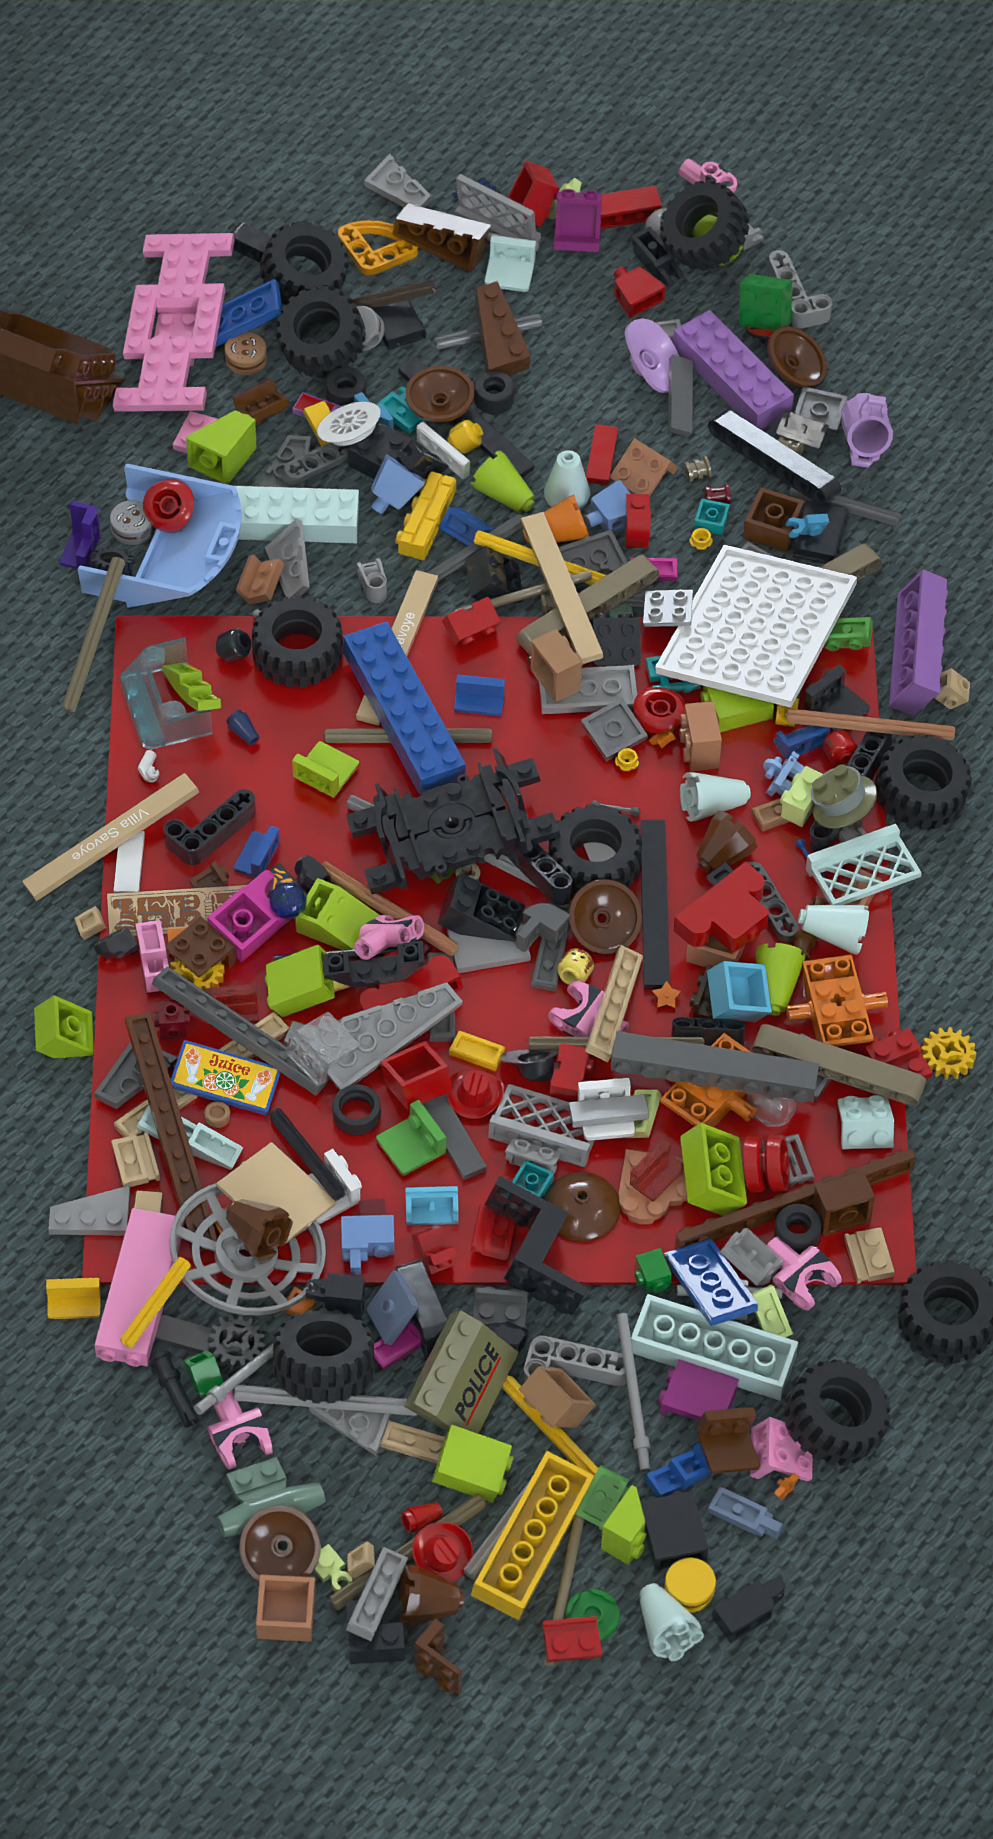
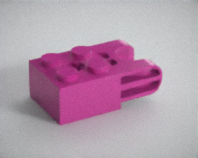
(251, 908)

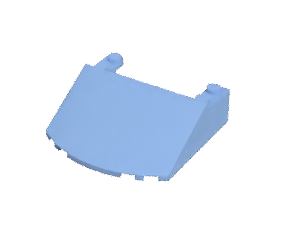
(180, 560)

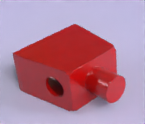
(637, 290)

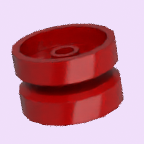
(766, 1163)

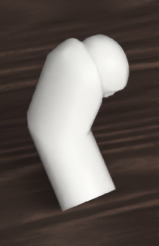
(146, 769)

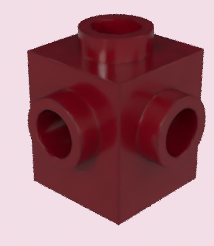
(171, 1019)

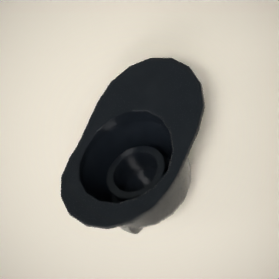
(532, 1064)

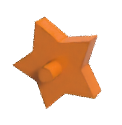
(663, 738)
(666, 995)
(786, 1486)

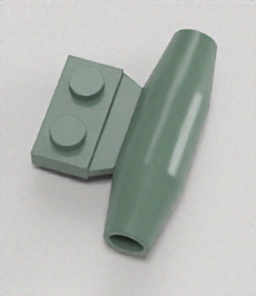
(264, 1487)

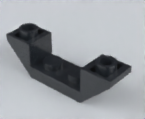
(376, 970)

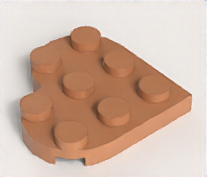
(636, 1205)

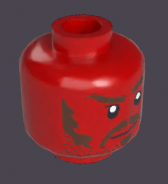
(839, 747)

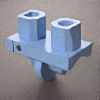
(774, 768)

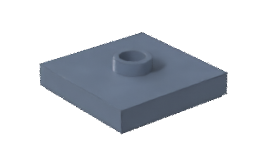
(392, 1307)

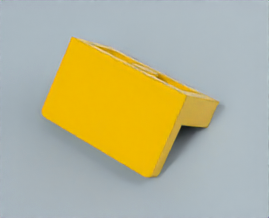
(73, 1298)

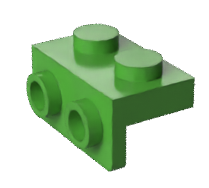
(850, 633)
(602, 1496)

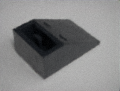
(480, 911)

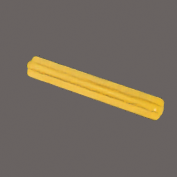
(155, 1302)

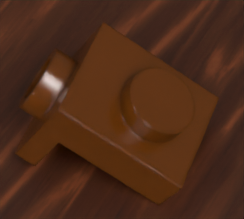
(212, 877)

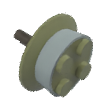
(842, 797)

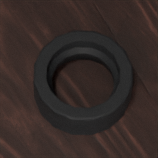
(356, 1092)

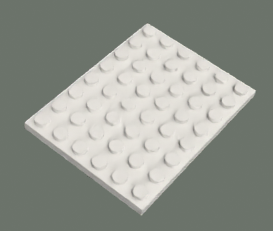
(757, 626)

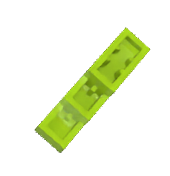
(190, 687)

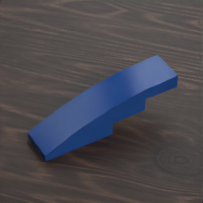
(679, 1473)

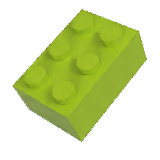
(713, 1169)

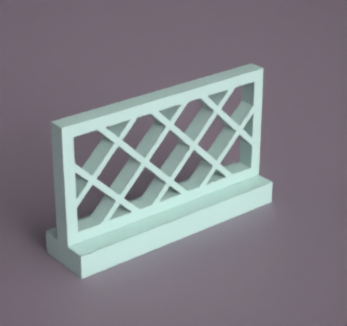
(854, 852)

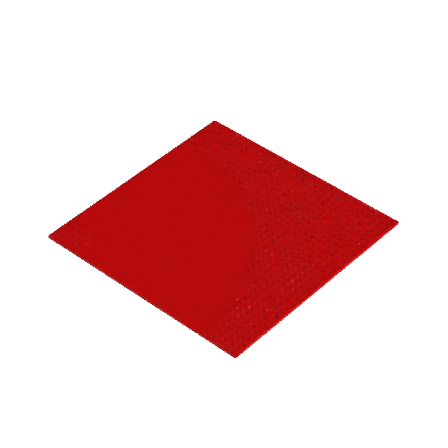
(495, 999)

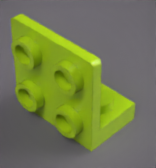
(324, 768)

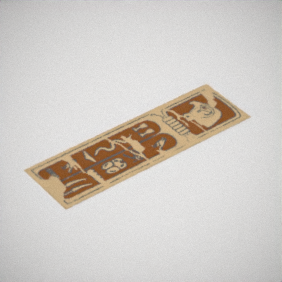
(172, 907)

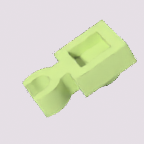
(330, 1567)

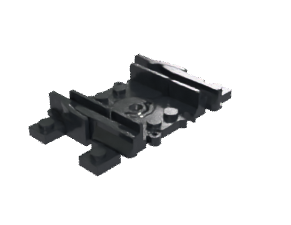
(471, 804)

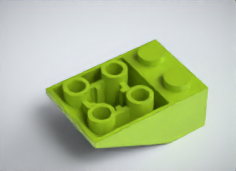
(333, 916)

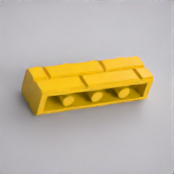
(426, 516)

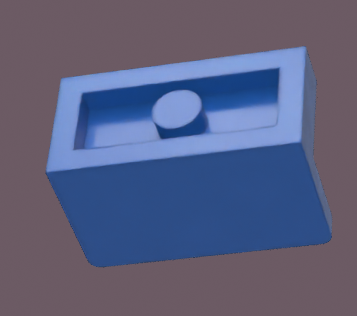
(463, 525)
(479, 695)
(258, 852)

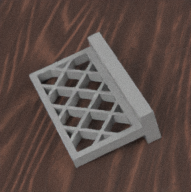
(484, 212)
(505, 1129)

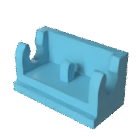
(432, 1205)

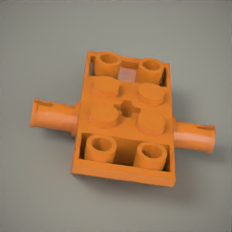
(836, 1002)
(708, 1103)

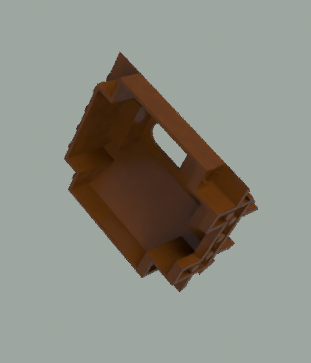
(55, 369)

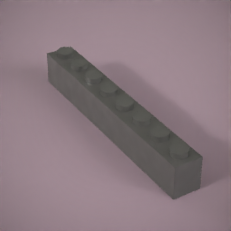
(714, 1067)

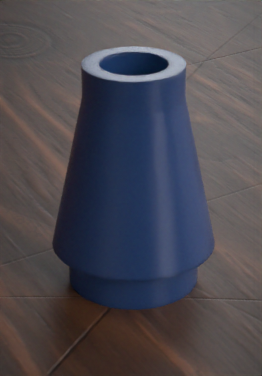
(242, 726)

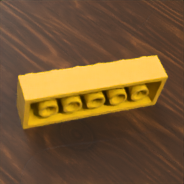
(532, 1535)

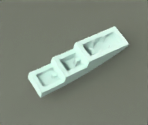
(202, 1140)

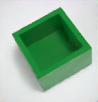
(765, 302)

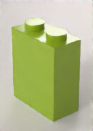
(735, 709)
(298, 982)
(473, 1463)

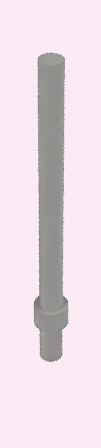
(219, 1393)
(641, 1441)

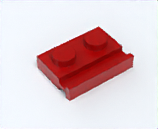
(492, 1234)
(571, 1639)

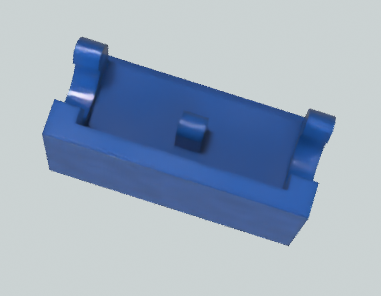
(801, 740)

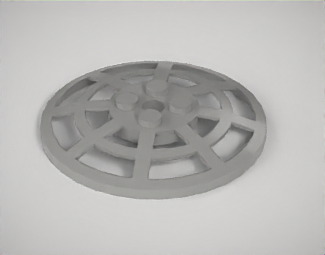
(235, 1265)

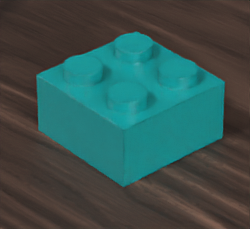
(712, 516)
(534, 1178)

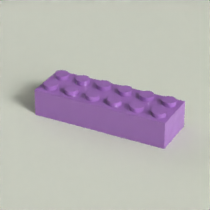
(733, 370)
(918, 643)

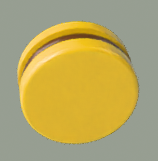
(691, 1583)

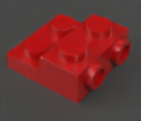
(899, 1050)

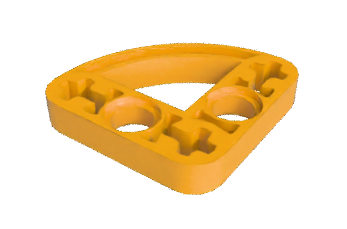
(375, 257)

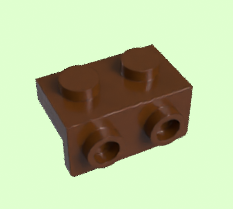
(260, 401)

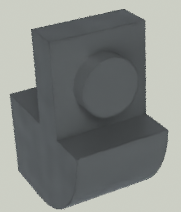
(542, 921)

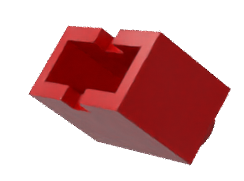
(467, 625)
(572, 1068)

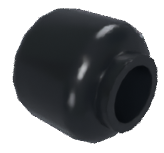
(233, 645)

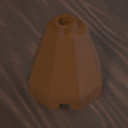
(724, 843)
(259, 1226)
(426, 1596)

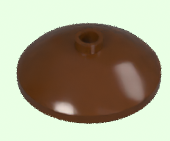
(797, 357)
(439, 393)
(618, 907)
(589, 1217)
(262, 1537)

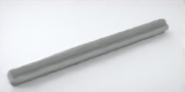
(356, 1403)

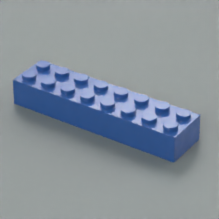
(403, 707)

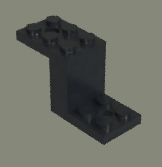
(527, 1269)

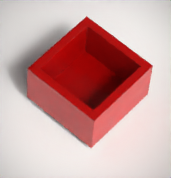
(535, 190)
(416, 1074)

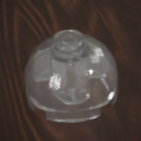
(772, 1110)

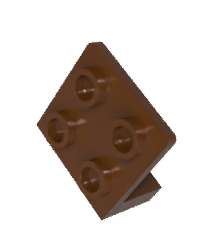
(202, 947)
(727, 1440)
(432, 1663)

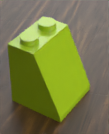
(222, 446)

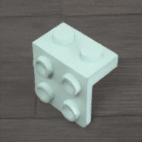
(511, 263)
(866, 1122)

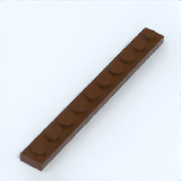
(167, 1119)
(767, 1211)

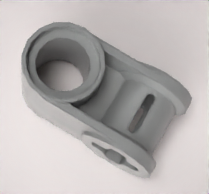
(373, 580)

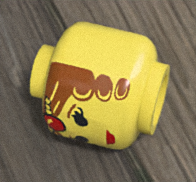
(575, 966)

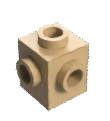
(953, 689)

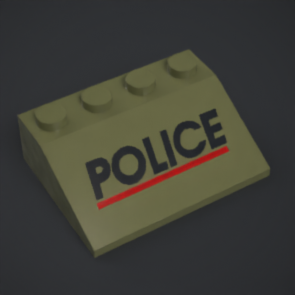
(462, 1375)

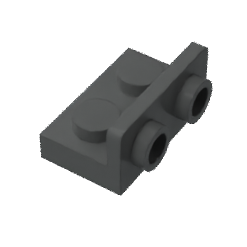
(500, 1306)

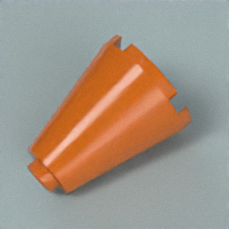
(565, 521)

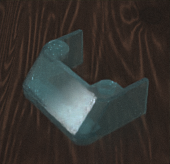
(154, 721)

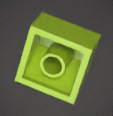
(63, 1029)
(624, 1529)

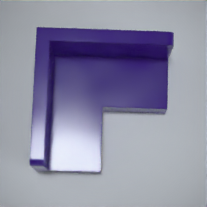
(83, 537)

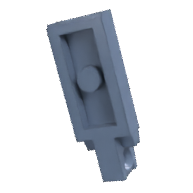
(744, 1513)

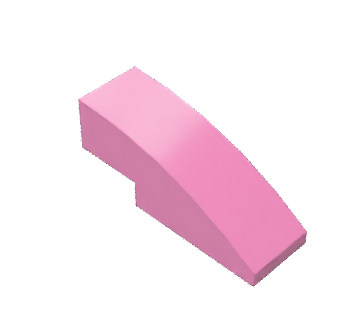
(151, 951)

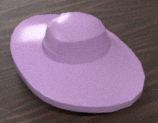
(650, 352)

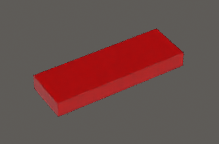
(601, 454)

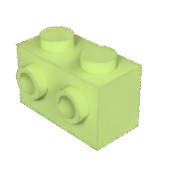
(797, 801)

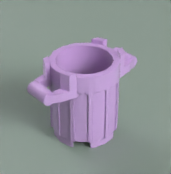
(866, 428)

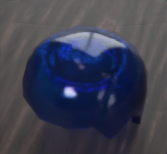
(288, 900)

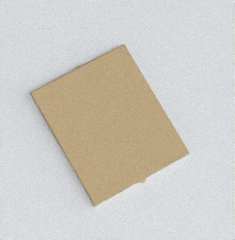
(277, 1181)

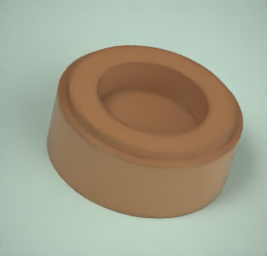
(217, 1114)

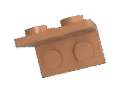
(642, 468)

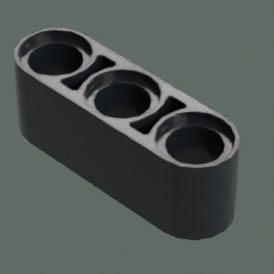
(249, 241)
(708, 1028)

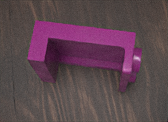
(578, 221)
(696, 1390)

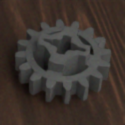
(233, 1333)

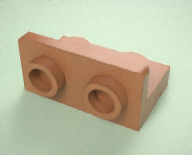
(259, 579)

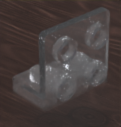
(320, 1046)

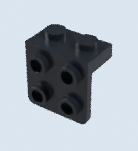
(618, 639)
(833, 696)

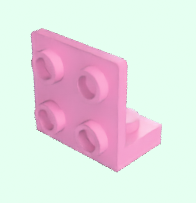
(779, 1451)

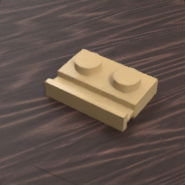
(135, 1160)
(869, 1255)

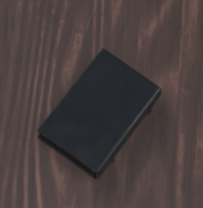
(400, 324)
(826, 545)

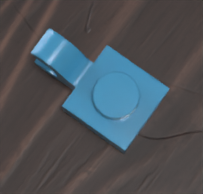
(809, 525)

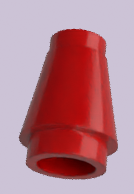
(420, 1516)

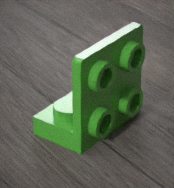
(413, 1140)

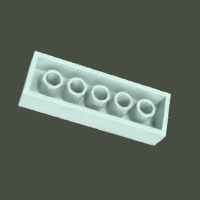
(325, 513)
(679, 1332)

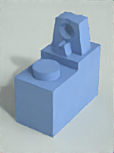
(366, 1237)

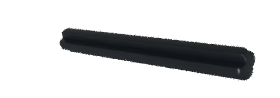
(307, 1154)

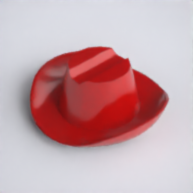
(168, 505)
(658, 709)
(475, 1093)
(443, 1550)

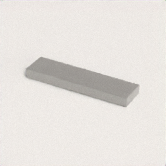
(377, 1594)

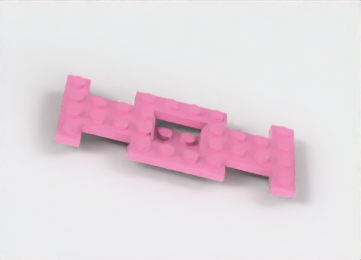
(185, 322)

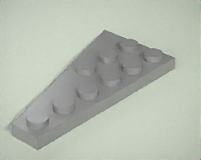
(389, 1029)

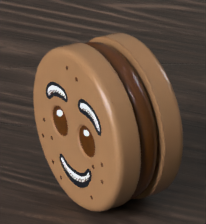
(246, 354)

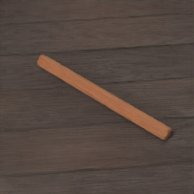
(870, 724)
(388, 908)

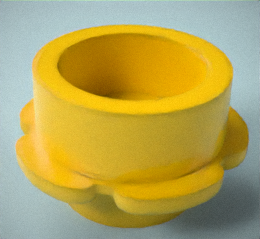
(701, 534)
(627, 755)

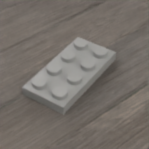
(597, 689)

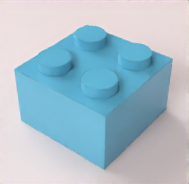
(739, 991)

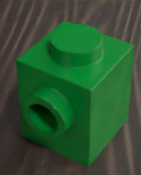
(652, 1271)
(203, 1372)

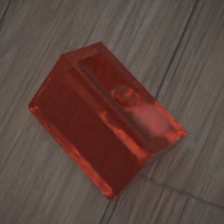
(238, 998)
(656, 1171)

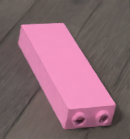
(138, 1272)

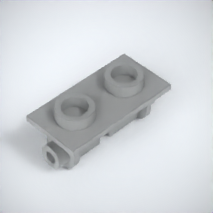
(522, 1150)

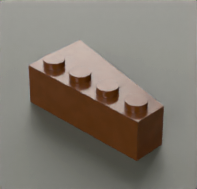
(443, 235)
(499, 334)

